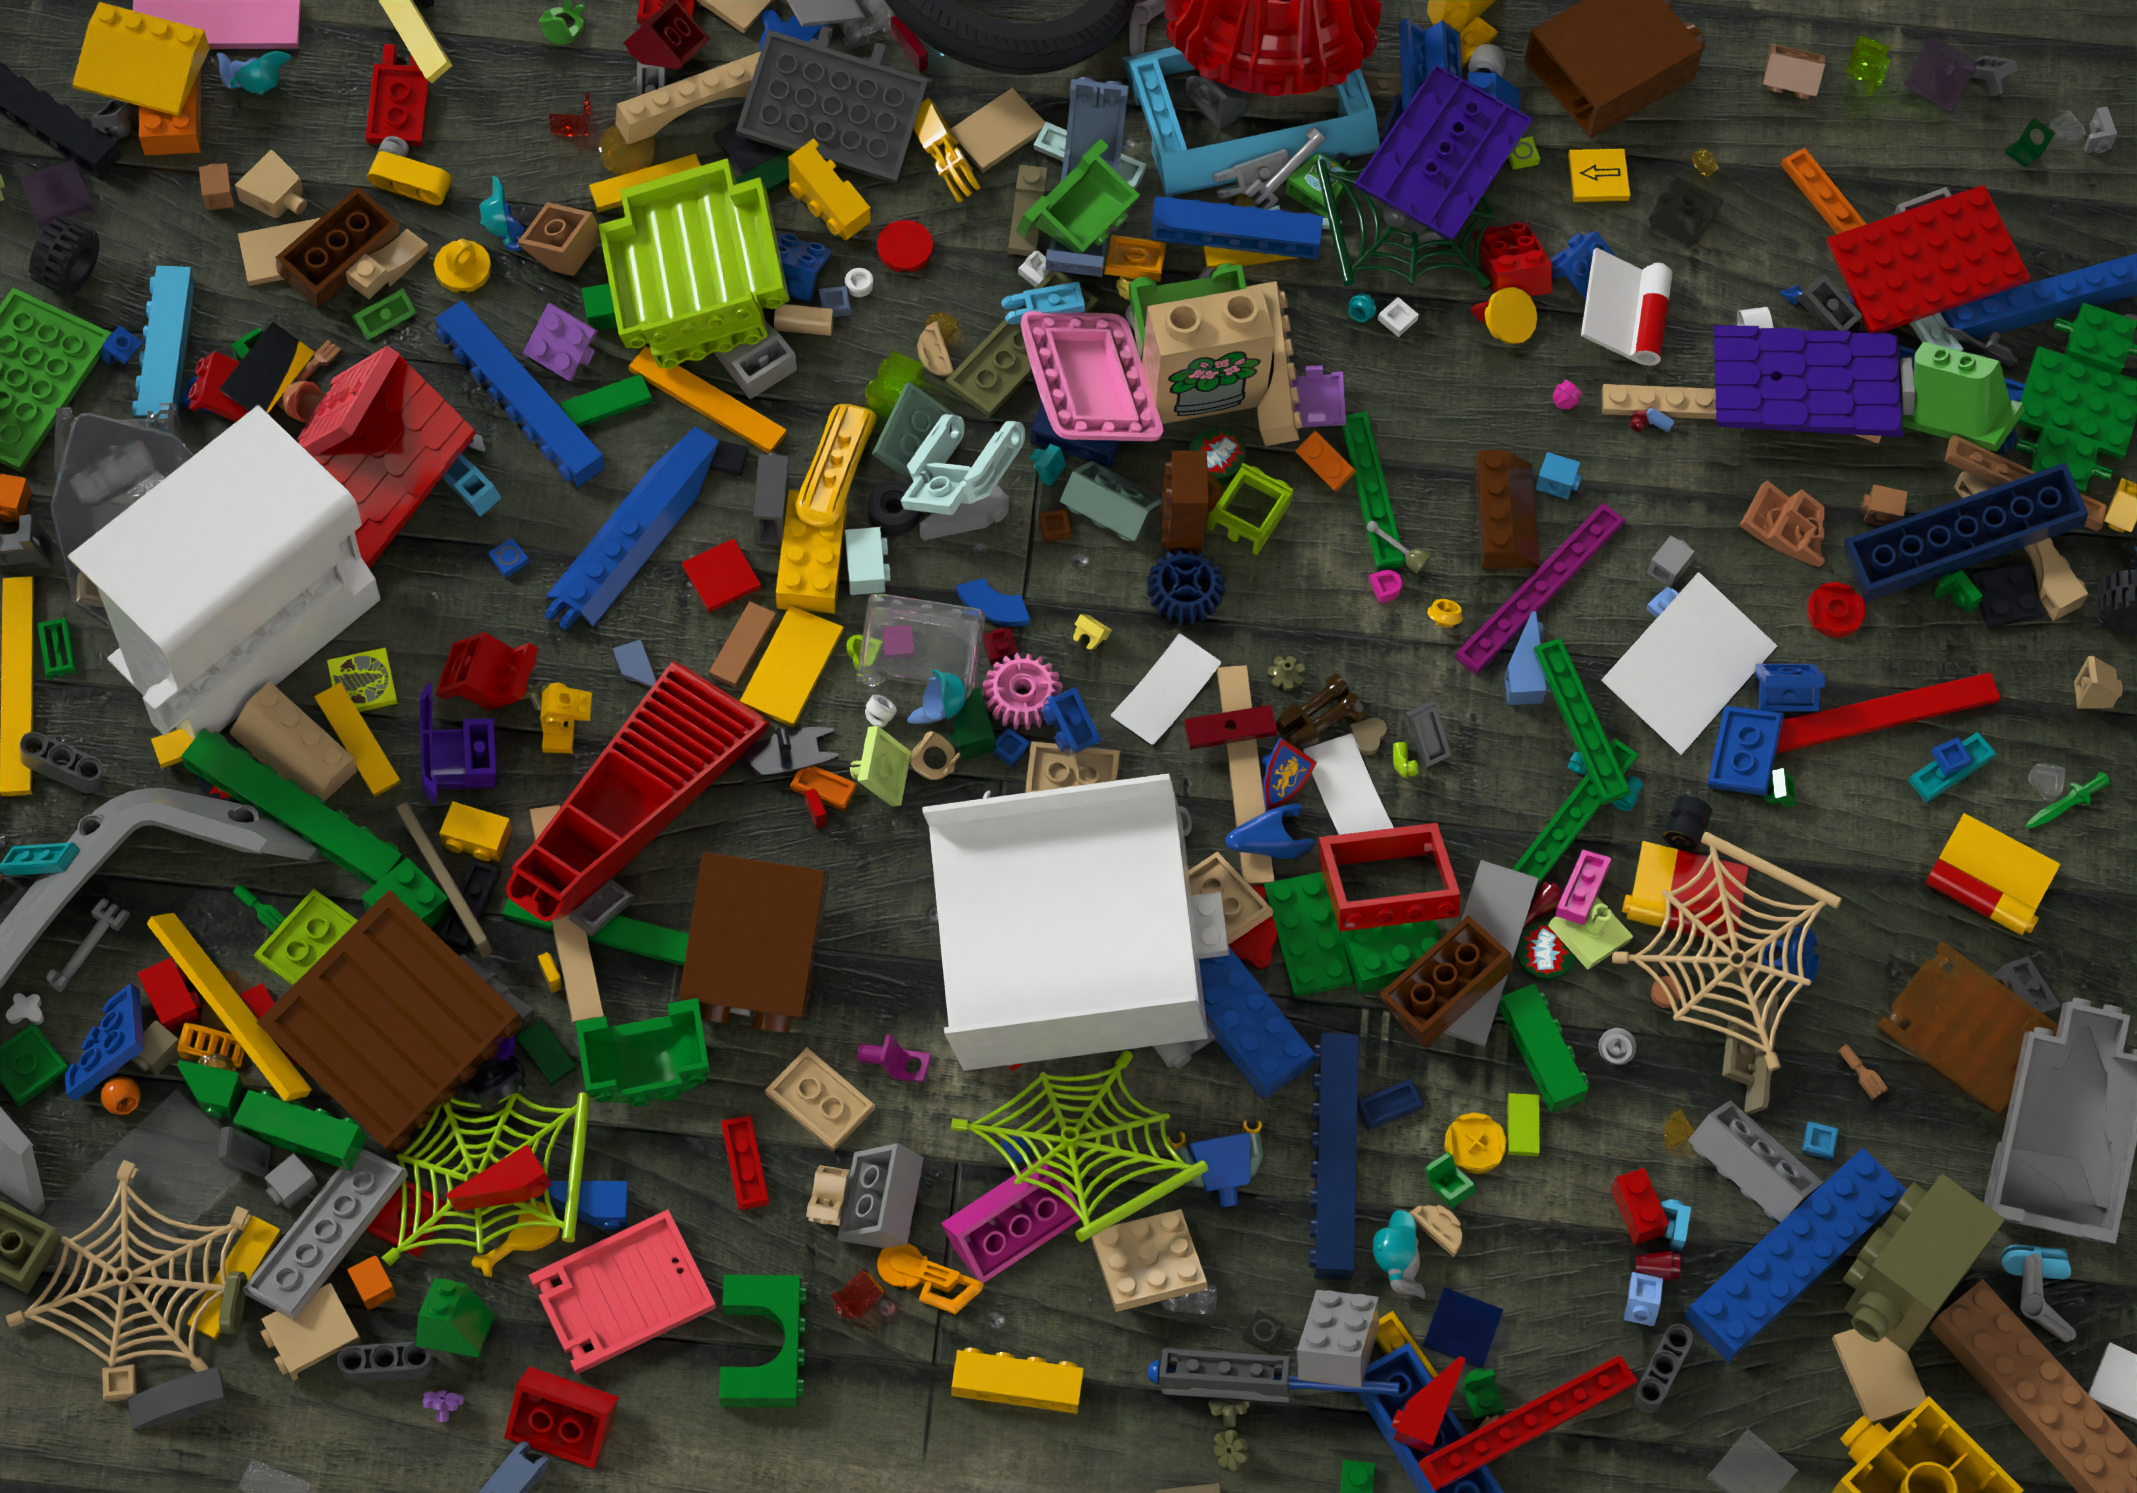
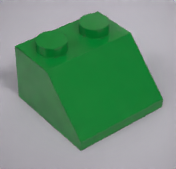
(453, 1319)

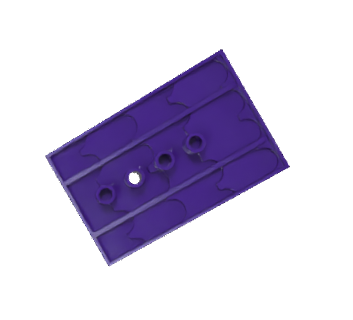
(1431, 168)
(1808, 380)

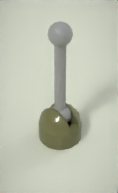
(1414, 559)

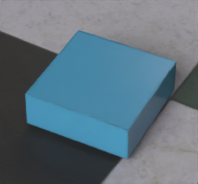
(1820, 1140)

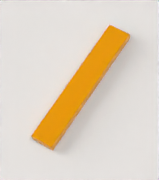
(710, 402)

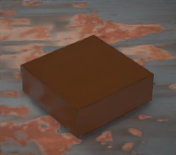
(1054, 525)

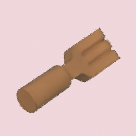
(322, 357)
(1867, 1078)

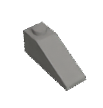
(967, 516)

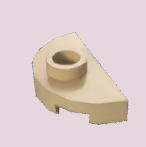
(933, 351)
(1440, 1226)

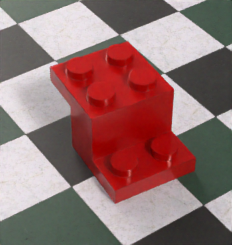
(487, 671)

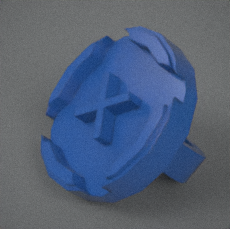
(1809, 959)

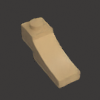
(386, 265)

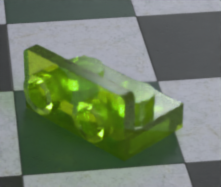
(1869, 62)

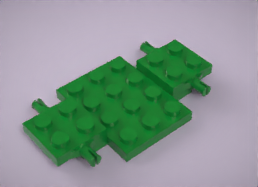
(2081, 397)

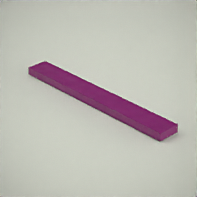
(1539, 589)

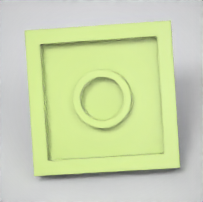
(883, 766)
(1596, 938)

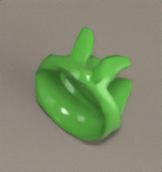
(556, 28)

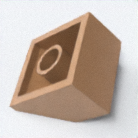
(1793, 71)
(561, 238)

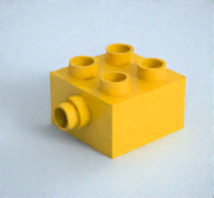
(1920, 1456)

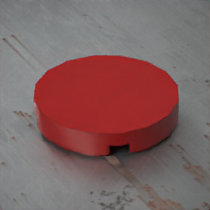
(904, 246)
(1836, 610)

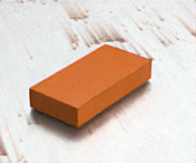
(832, 788)

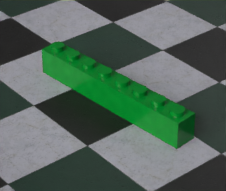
(287, 805)

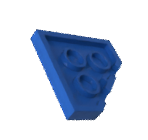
(110, 1044)

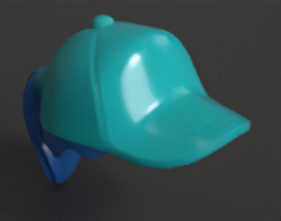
(498, 219)

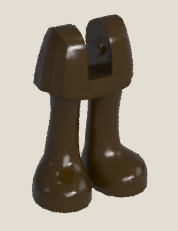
(1309, 730)

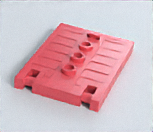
(346, 402)
(622, 1291)

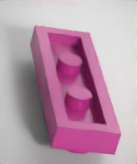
(1583, 887)

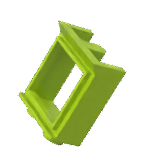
(1236, 527)

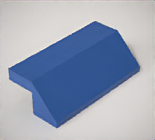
(1423, 50)

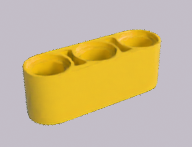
(409, 178)

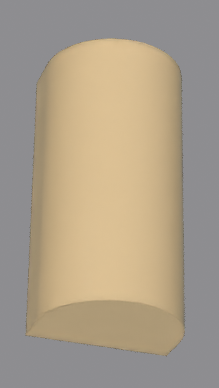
(804, 319)

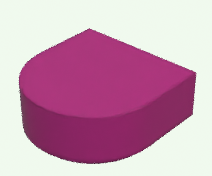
(1386, 585)

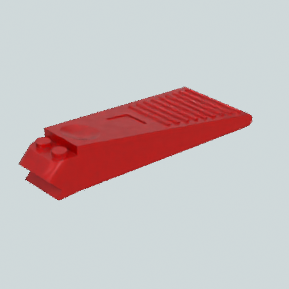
(638, 785)

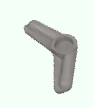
(1138, 22)
(2035, 1306)

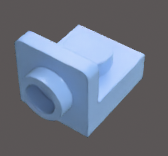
(1643, 1299)

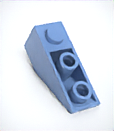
(1524, 676)

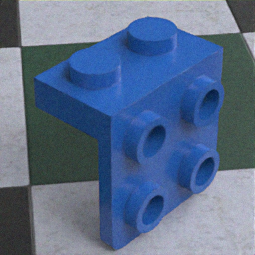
(1577, 260)
(801, 264)
(1070, 721)

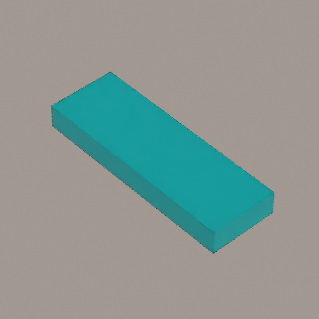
(1930, 780)
(38, 859)

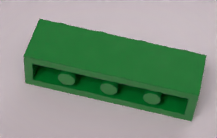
(1543, 1048)
(300, 1129)

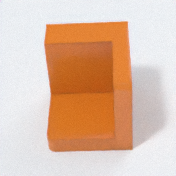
(371, 1282)

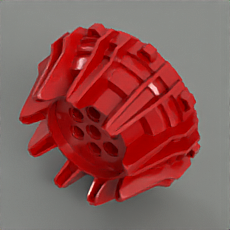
(1274, 43)

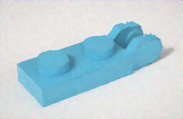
(1052, 299)

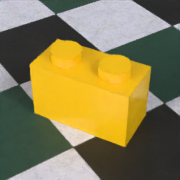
(475, 832)

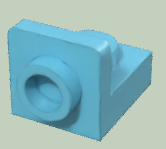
(1678, 1222)

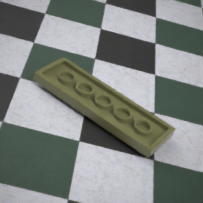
(1001, 360)

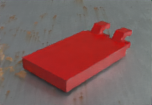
(397, 100)

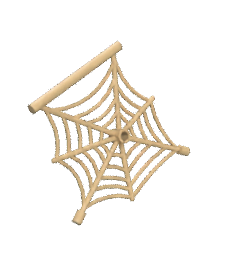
(1771, 870)

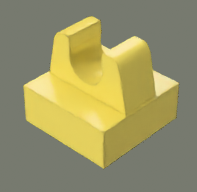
(1093, 628)

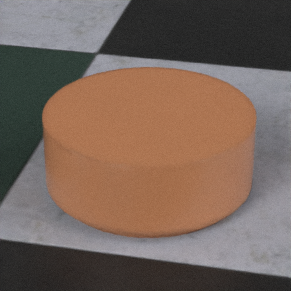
(1659, 996)

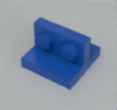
(1789, 687)

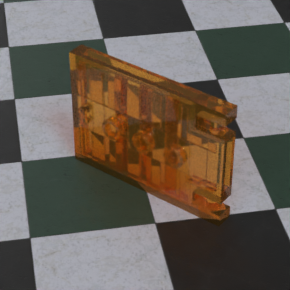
(1965, 1026)

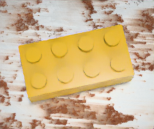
(809, 562)

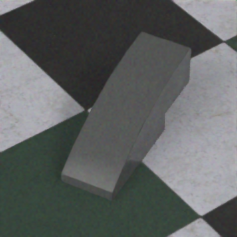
(177, 1399)

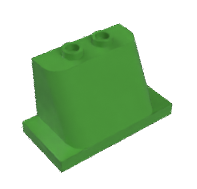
(1082, 204)
(1961, 397)

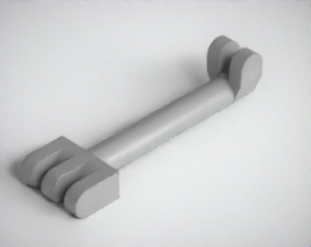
(1266, 191)
(105, 920)

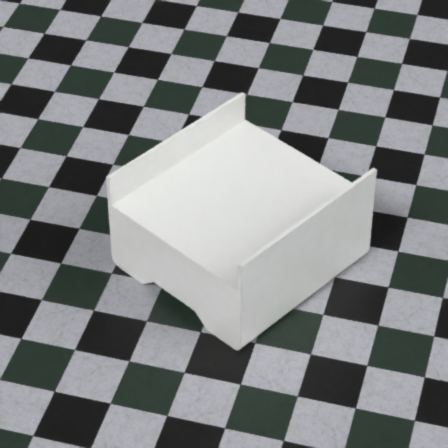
(228, 575)
(1070, 922)

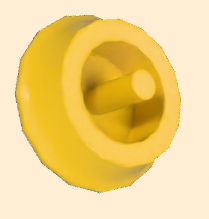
(1445, 613)

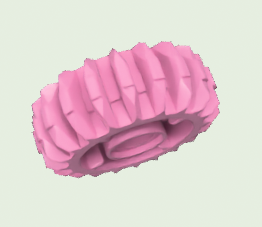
(1014, 675)

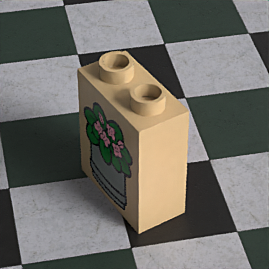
(1208, 354)

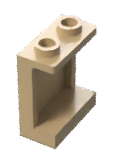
(313, 1336)

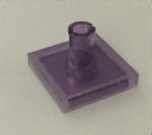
(1941, 73)
(56, 193)

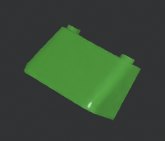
(1145, 293)

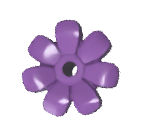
(442, 1403)

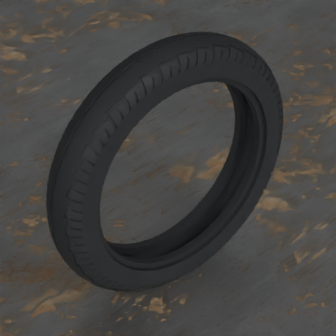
(1014, 46)

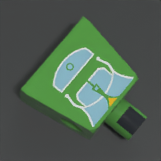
(1305, 187)

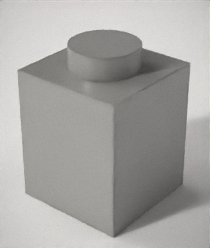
(1671, 561)
(289, 1182)

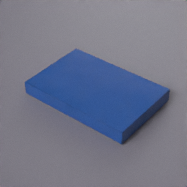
(1745, 750)

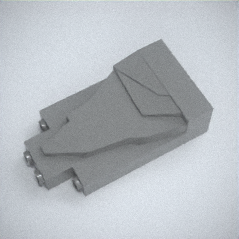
(2070, 1127)

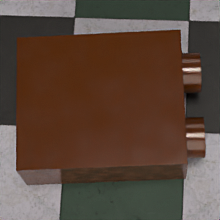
(1613, 58)
(753, 939)

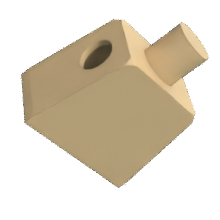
(271, 187)

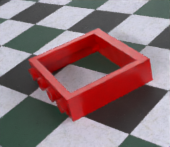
(1385, 845)

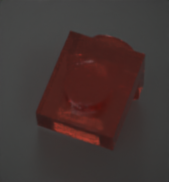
(857, 1296)

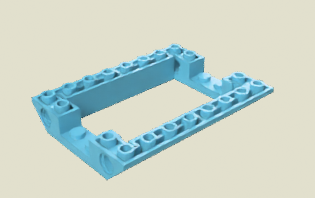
(1192, 169)

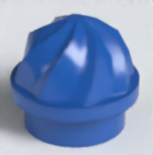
(1012, 1152)

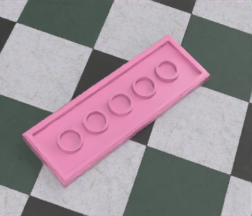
(234, 22)

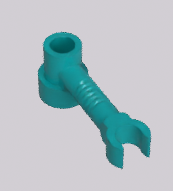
(1634, 783)

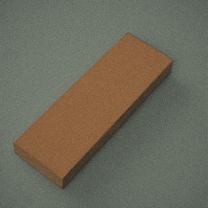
(742, 644)

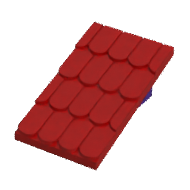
(396, 455)

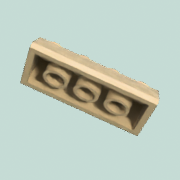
(292, 743)

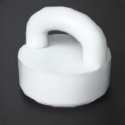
(880, 708)

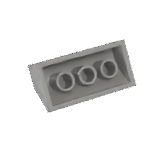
(1754, 1161)

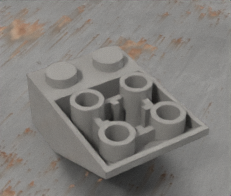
(760, 364)

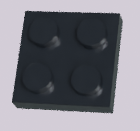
(2007, 595)

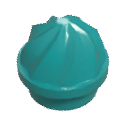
(1362, 307)

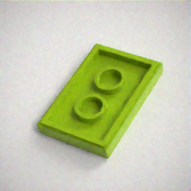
(304, 937)

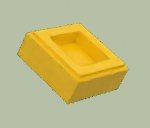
(550, 972)

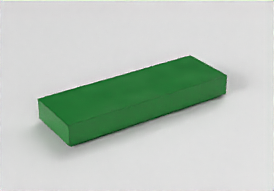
(607, 401)

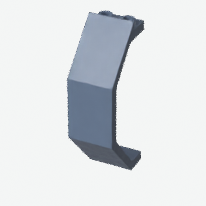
(1094, 114)

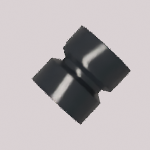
(1687, 823)

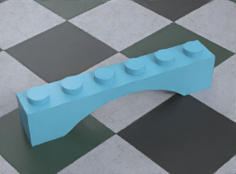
(471, 485)

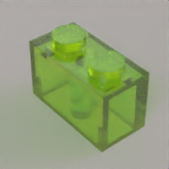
(891, 378)

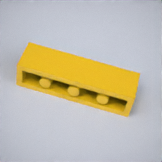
(1017, 1381)

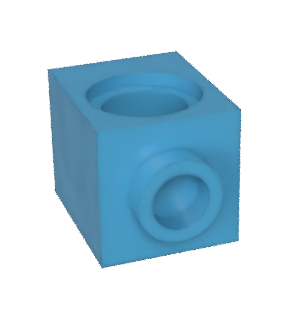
(1558, 476)

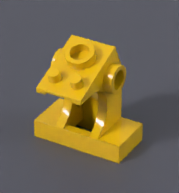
(557, 707)

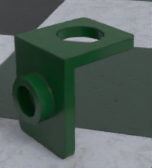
(2024, 149)

